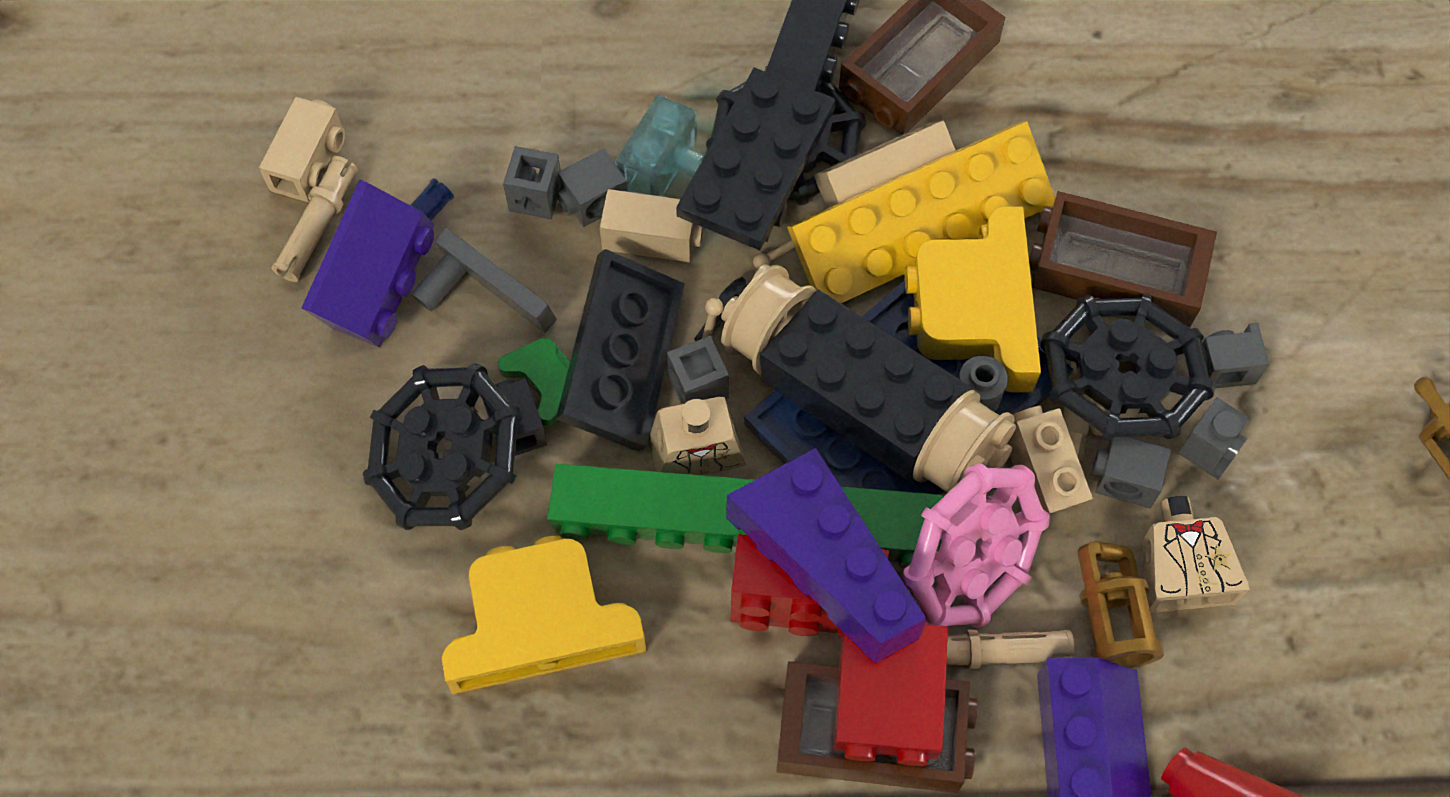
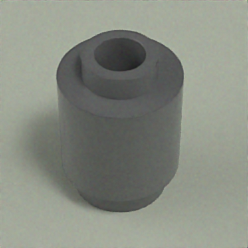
(987, 378)

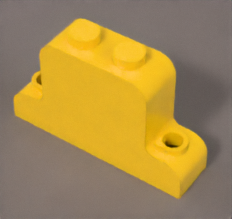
(978, 299)
(537, 618)

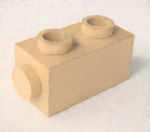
(302, 148)
(647, 227)
(1047, 450)

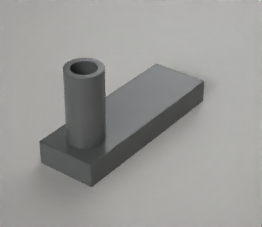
(462, 259)

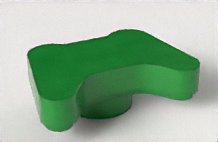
(544, 369)

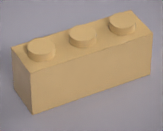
(884, 162)

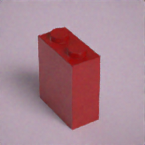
(893, 703)

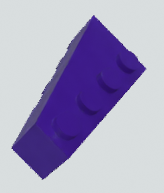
(822, 543)

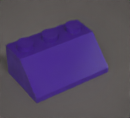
(369, 265)
(1092, 729)

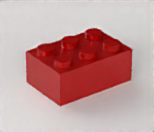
(767, 597)

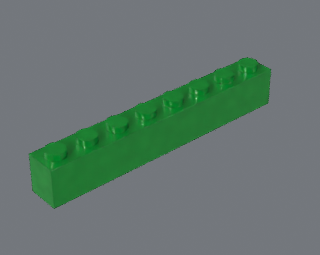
(693, 509)

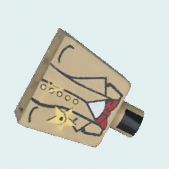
(696, 438)
(1190, 561)

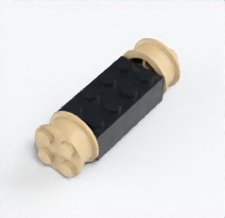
(863, 381)

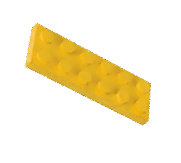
(947, 199)

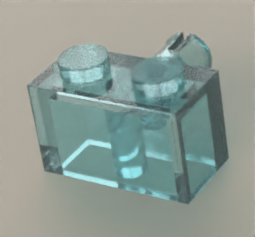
(660, 148)

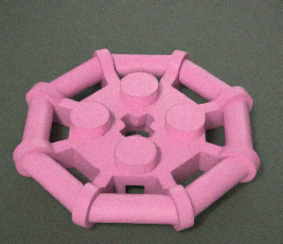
(969, 569)

